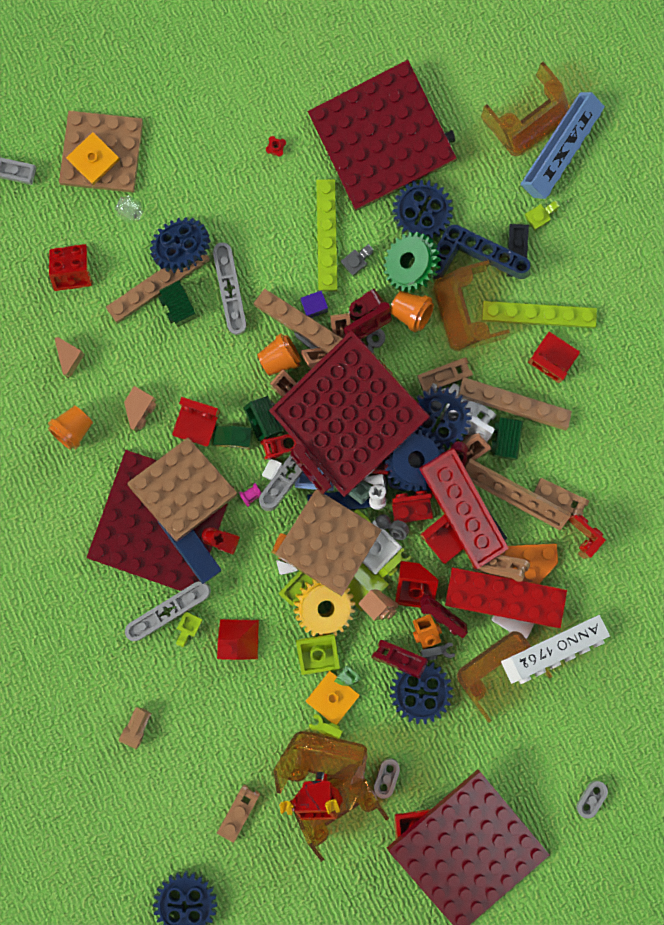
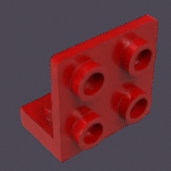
(69, 267)
(554, 357)
(195, 421)
(412, 507)
(442, 539)
(588, 547)

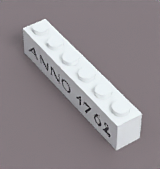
(555, 649)

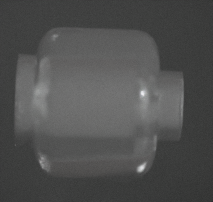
(129, 209)

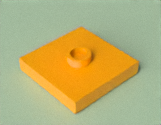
(93, 158)
(332, 698)

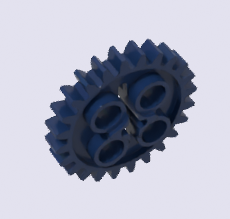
(407, 203)
(180, 244)
(455, 425)
(418, 709)
(185, 885)

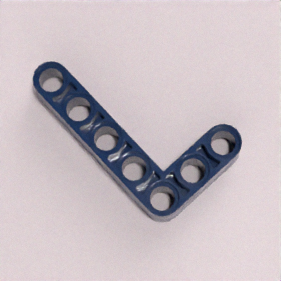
(477, 252)

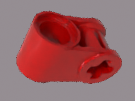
(277, 446)
(222, 540)

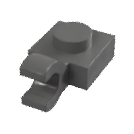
(356, 261)
(432, 652)

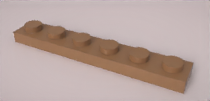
(148, 290)
(297, 321)
(514, 403)
(517, 495)

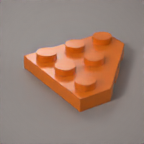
(541, 559)

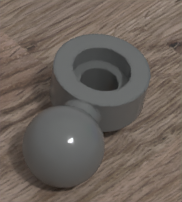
(371, 344)
(397, 529)

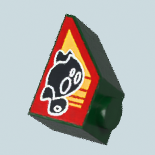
(233, 437)

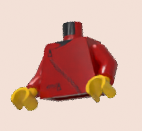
(315, 800)

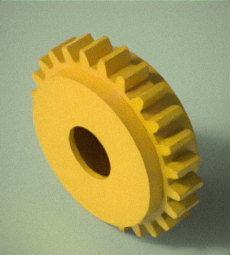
(327, 622)

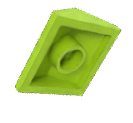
(364, 582)
(317, 654)

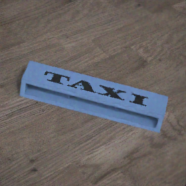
(562, 145)

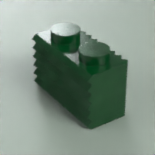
(177, 303)
(261, 419)
(507, 438)

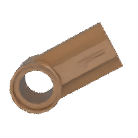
(133, 732)

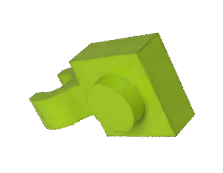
(540, 216)
(391, 567)
(188, 625)
(330, 730)

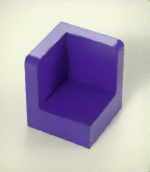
(314, 304)

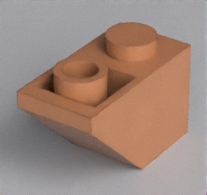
(138, 406)
(378, 605)

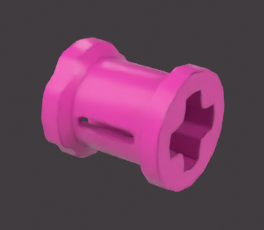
(251, 494)

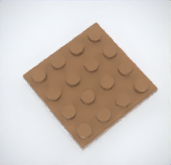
(119, 134)
(182, 489)
(328, 542)

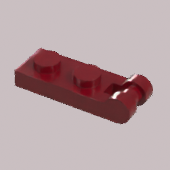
(371, 321)
(310, 469)
(443, 615)
(400, 659)

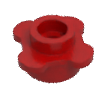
(270, 149)

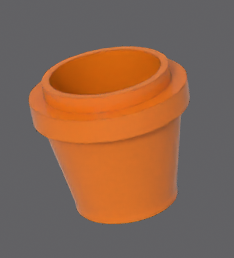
(412, 310)
(279, 355)
(70, 427)

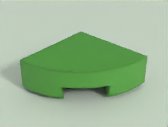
(347, 677)

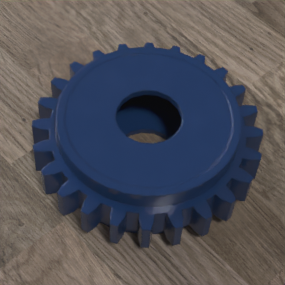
(400, 467)

